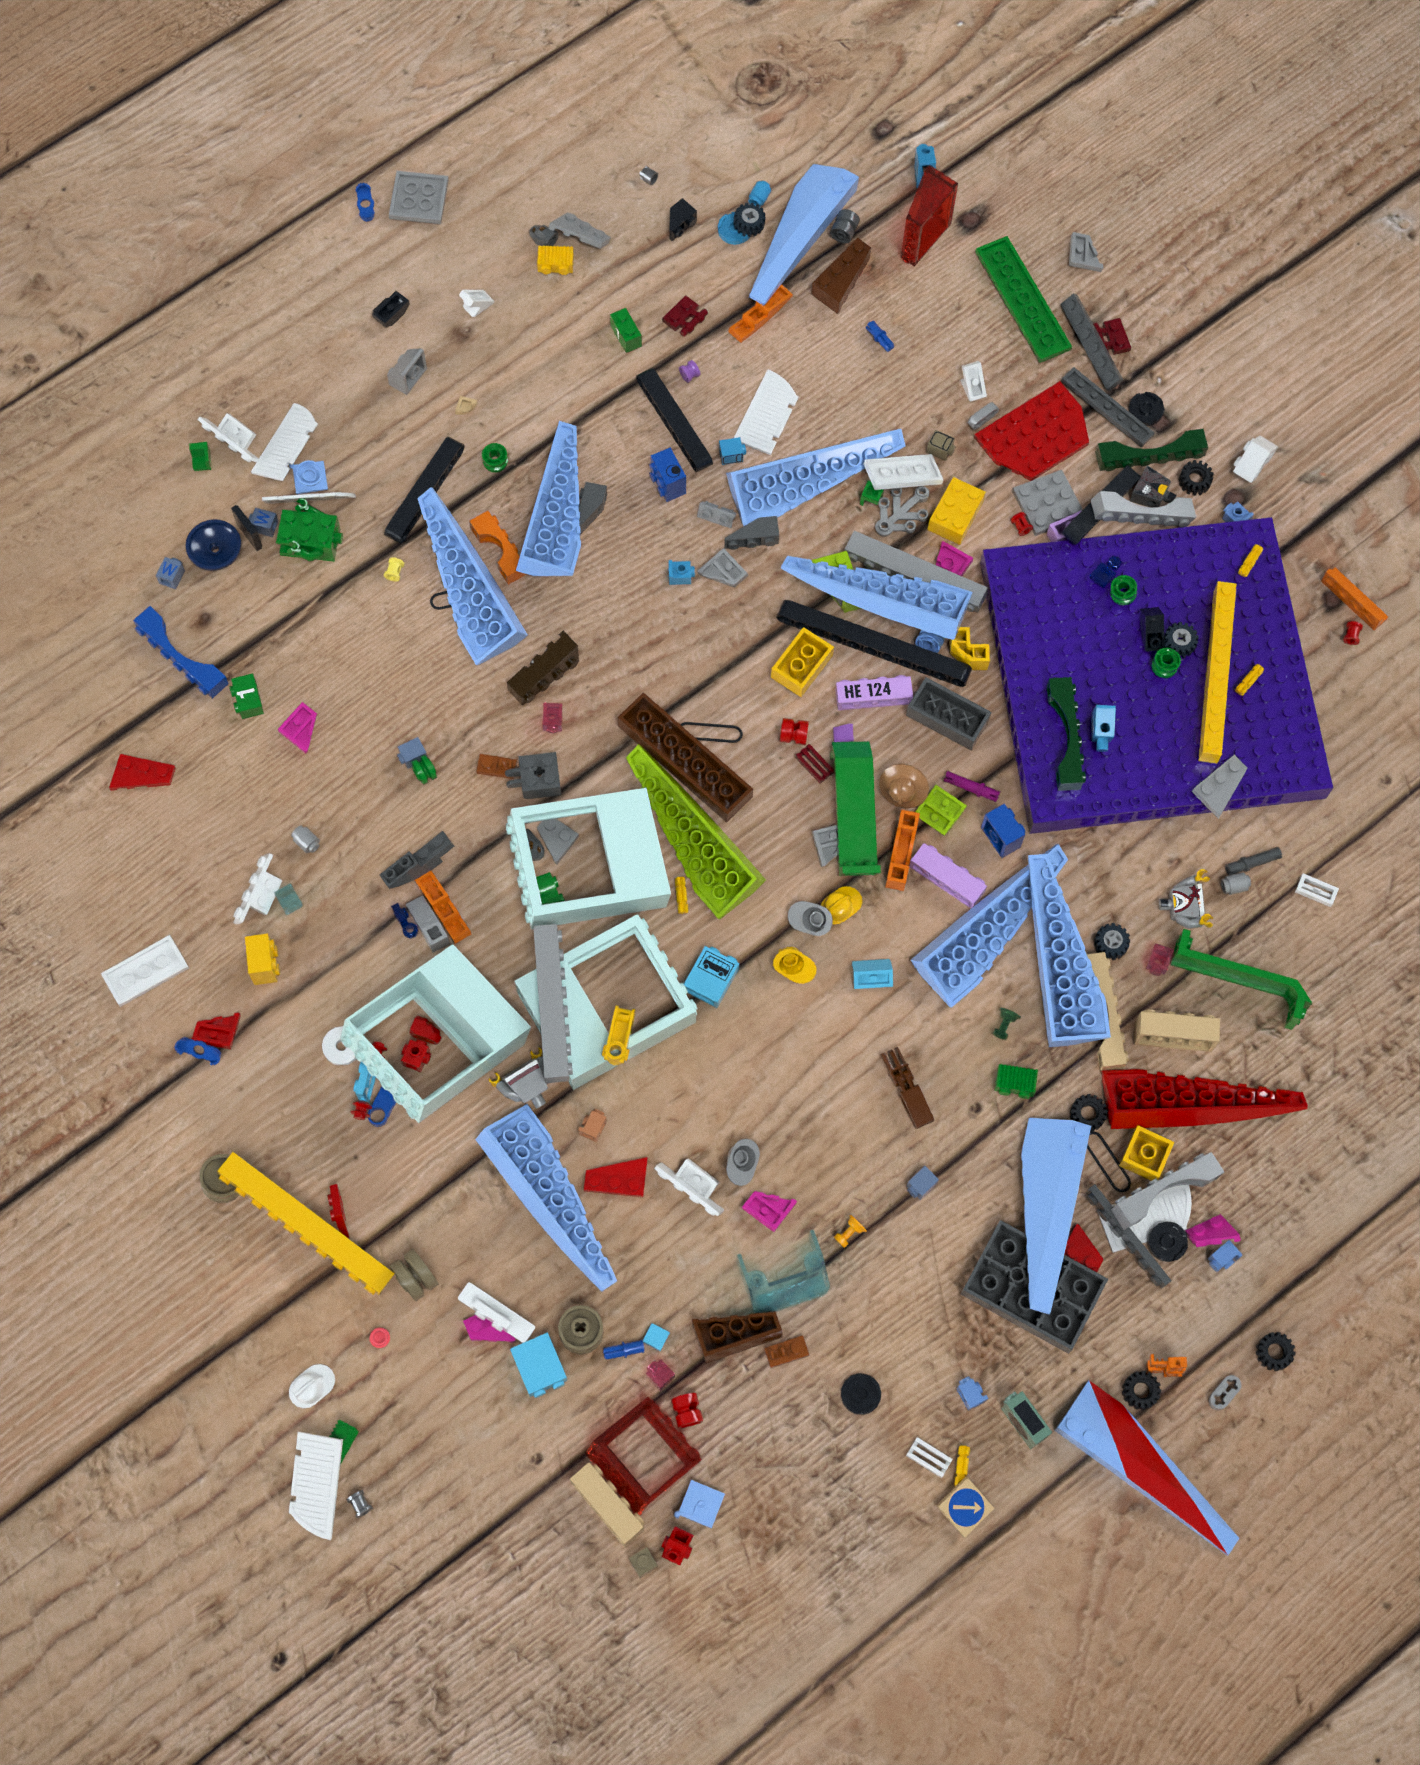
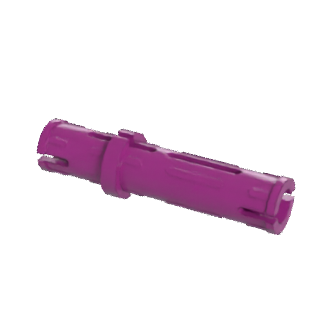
(971, 786)

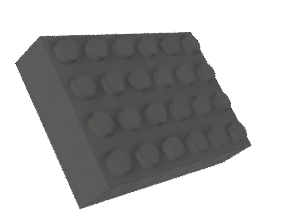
(1002, 1287)

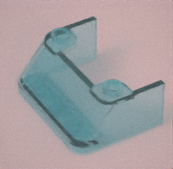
(788, 1290)

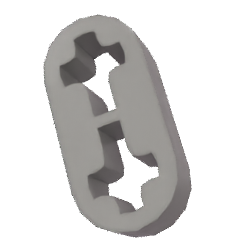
(983, 415)
(1228, 1396)

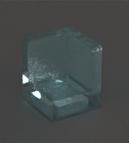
(288, 899)

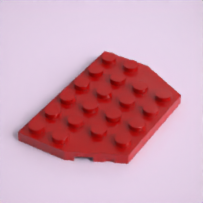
(1037, 433)

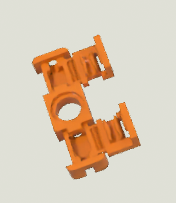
(1172, 1368)

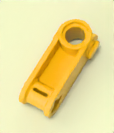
(619, 1035)

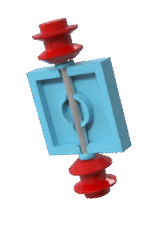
(364, 1087)

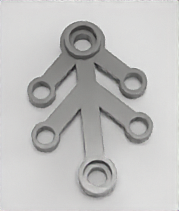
(901, 513)

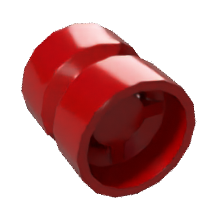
(794, 731)
(687, 1410)

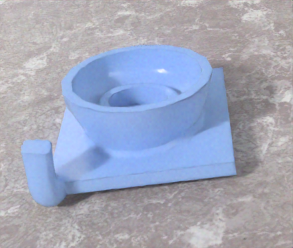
(309, 476)
(700, 1504)

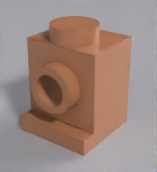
(593, 1125)

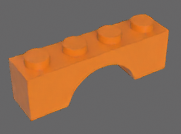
(486, 529)
(902, 850)

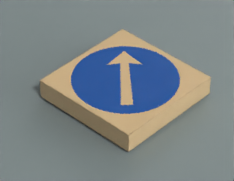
(965, 1507)

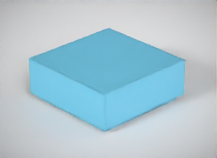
(656, 1337)

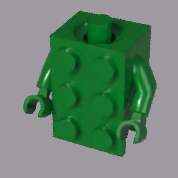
(308, 533)

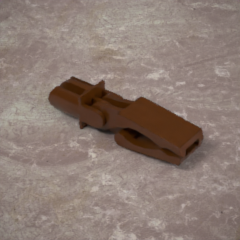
(911, 1098)

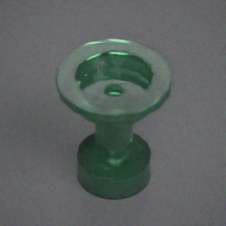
(1008, 1016)

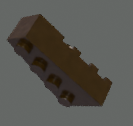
(544, 669)

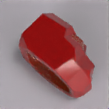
(425, 1031)

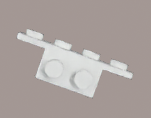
(234, 433)
(260, 892)
(694, 1182)
(500, 1316)

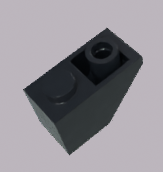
(681, 218)
(1152, 628)

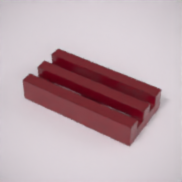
(819, 758)

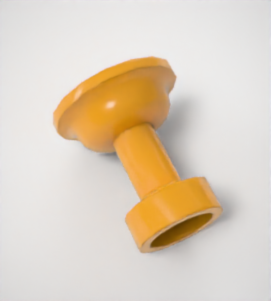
(854, 1226)

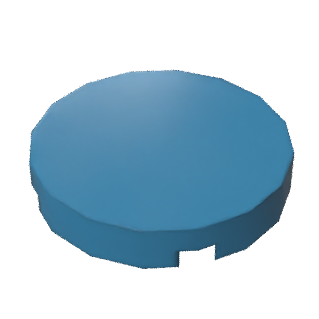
(728, 232)

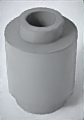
(305, 839)
(1235, 883)

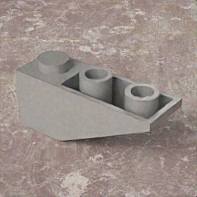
(428, 924)

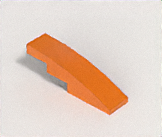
(760, 314)
(443, 907)

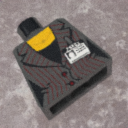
(1152, 489)

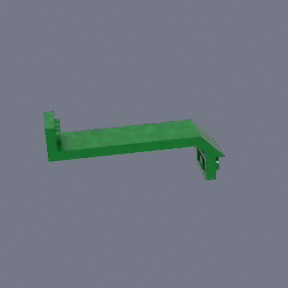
(855, 808)
(1243, 975)

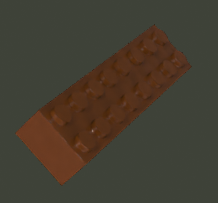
(685, 757)

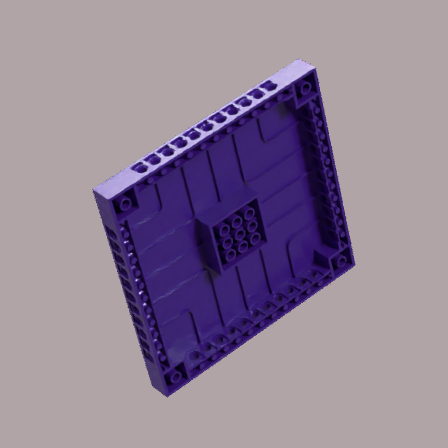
(1063, 624)

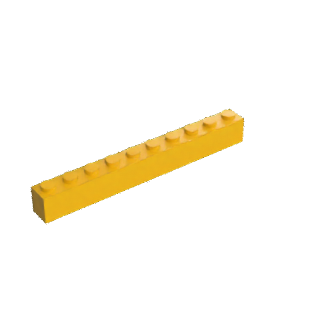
(1217, 672)
(305, 1223)

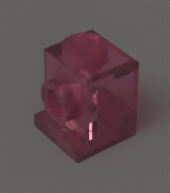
(552, 710)
(1161, 954)

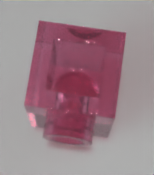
(659, 1374)

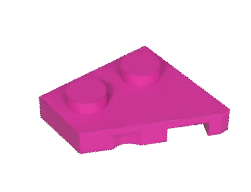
(299, 727)
(768, 1209)
(1212, 1232)
(482, 1330)

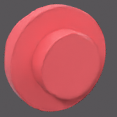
(379, 1338)

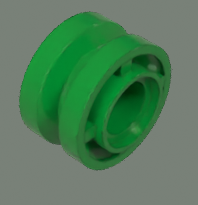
(495, 450)
(1125, 582)
(1166, 655)
(424, 769)

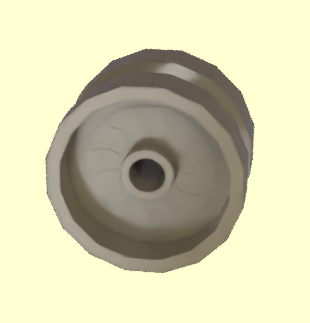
(210, 1182)
(411, 1277)
(577, 1318)

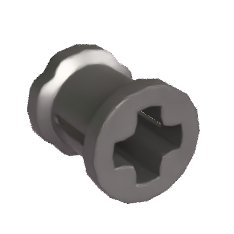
(359, 1504)

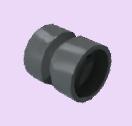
(845, 226)

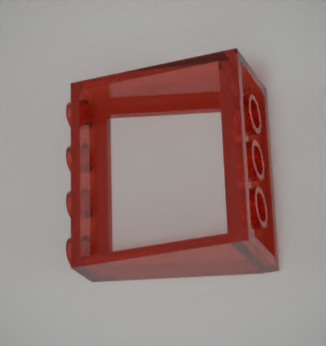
(928, 215)
(620, 1476)

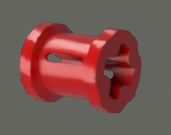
(1021, 524)
(1352, 633)

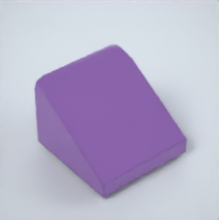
(843, 733)

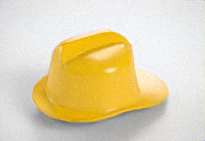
(843, 903)
(794, 965)

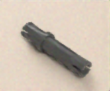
(1247, 863)

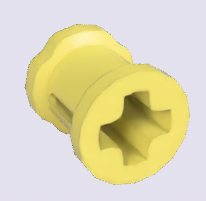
(394, 569)

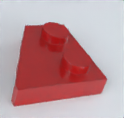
(218, 1031)
(337, 1213)
(1082, 1249)

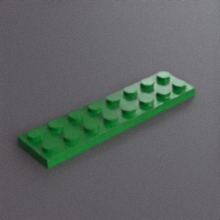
(1023, 299)

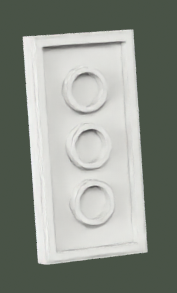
(903, 471)
(144, 971)

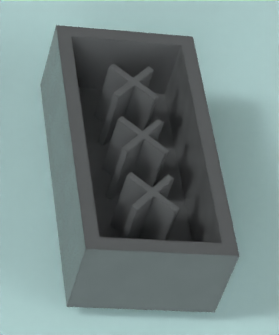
(948, 713)

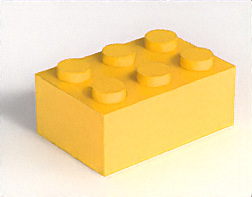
(956, 511)
(802, 662)

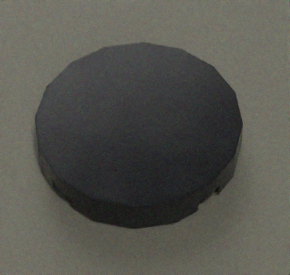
(1147, 408)
(1167, 1241)
(860, 1394)

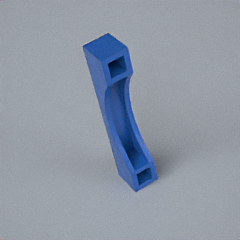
(206, 676)

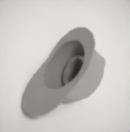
(810, 918)
(742, 1161)

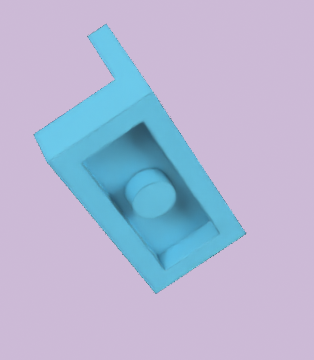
(872, 973)

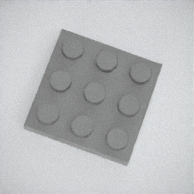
(418, 197)
(1046, 500)

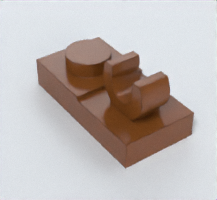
(495, 765)
(786, 1351)

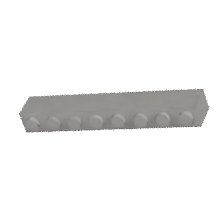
(894, 561)
(551, 1003)

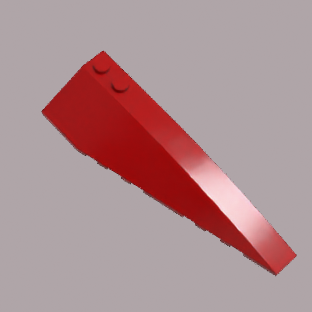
(1167, 1101)

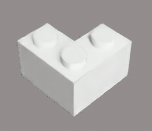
(1256, 455)

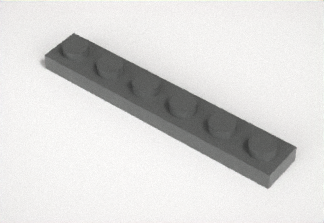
(1091, 342)
(1107, 407)
(1132, 1244)

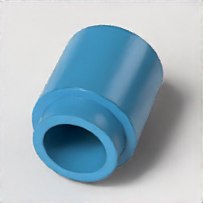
(759, 193)

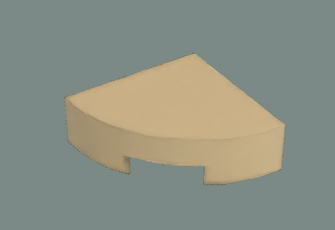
(465, 405)

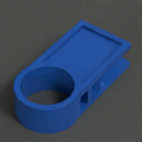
(385, 1102)

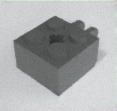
(530, 768)

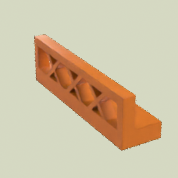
(1354, 598)

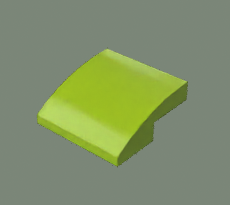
(940, 810)

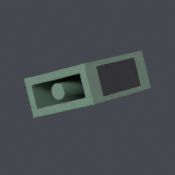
(1025, 1419)

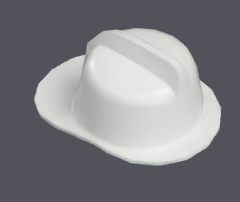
(311, 1386)

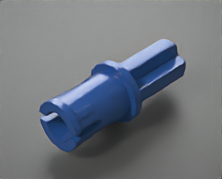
(880, 336)
(623, 1349)

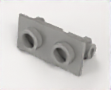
(713, 514)

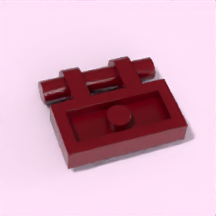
(681, 313)
(1116, 336)

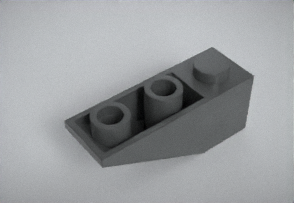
(592, 503)
(757, 533)

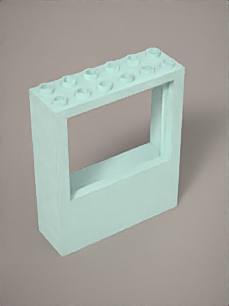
(630, 851)
(462, 1007)
(585, 1026)

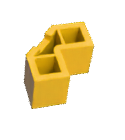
(972, 654)

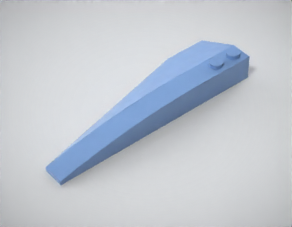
(807, 215)
(478, 605)
(532, 1168)
(1051, 1178)

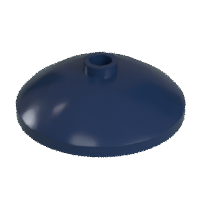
(210, 536)

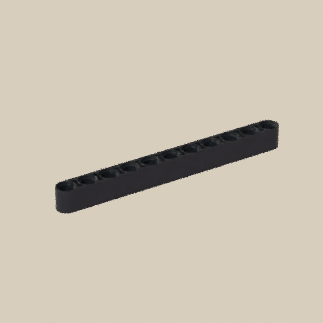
(874, 643)

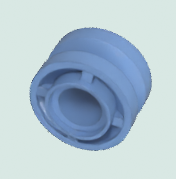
(929, 641)

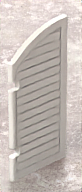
(767, 413)
(286, 444)
(308, 497)
(1167, 1206)
(316, 1483)

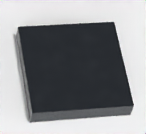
(246, 527)

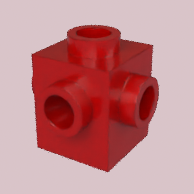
(415, 1055)
(677, 1550)

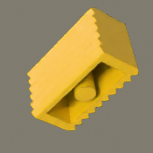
(555, 259)

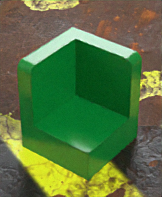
(200, 456)
(870, 494)

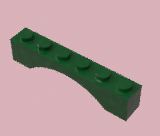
(1116, 455)
(1061, 698)

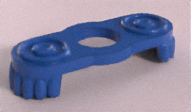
(364, 193)
(187, 1045)

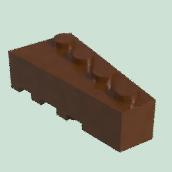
(841, 276)
(735, 1333)

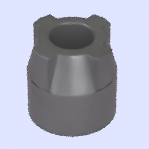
(649, 175)

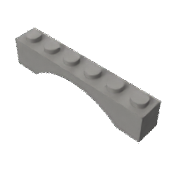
(1113, 507)
(1198, 1173)

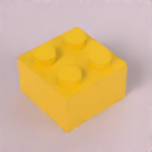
(261, 959)
(1146, 1153)

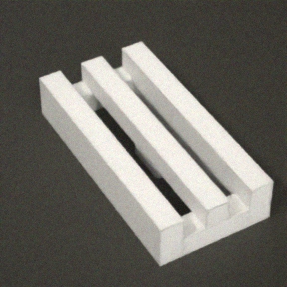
(1313, 896)
(914, 1448)

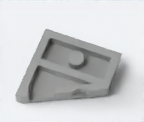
(1083, 253)
(723, 569)
(557, 838)
(826, 844)

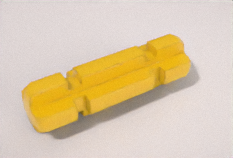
(1250, 560)
(1249, 679)
(681, 895)
(962, 1463)

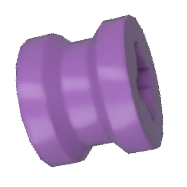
(689, 371)

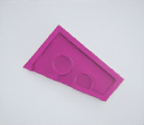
(953, 559)

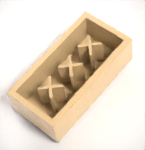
(1177, 1031)
(607, 1505)

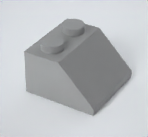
(407, 370)

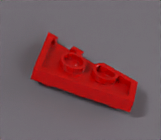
(139, 772)
(618, 1179)

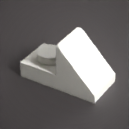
(475, 301)
(973, 381)

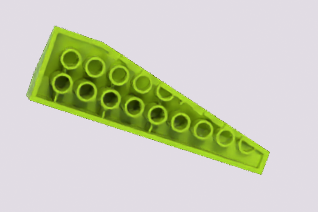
(710, 859)

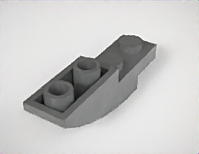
(415, 865)

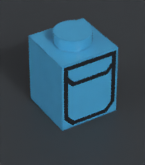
(731, 451)

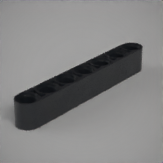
(674, 420)
(432, 476)
(1085, 519)

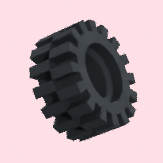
(1196, 468)
(1093, 1102)
(1284, 1343)
(1150, 1381)

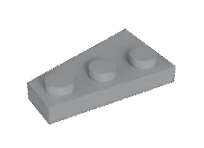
(573, 226)
(1220, 785)

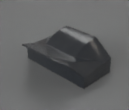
(391, 309)

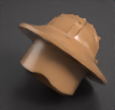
(904, 786)

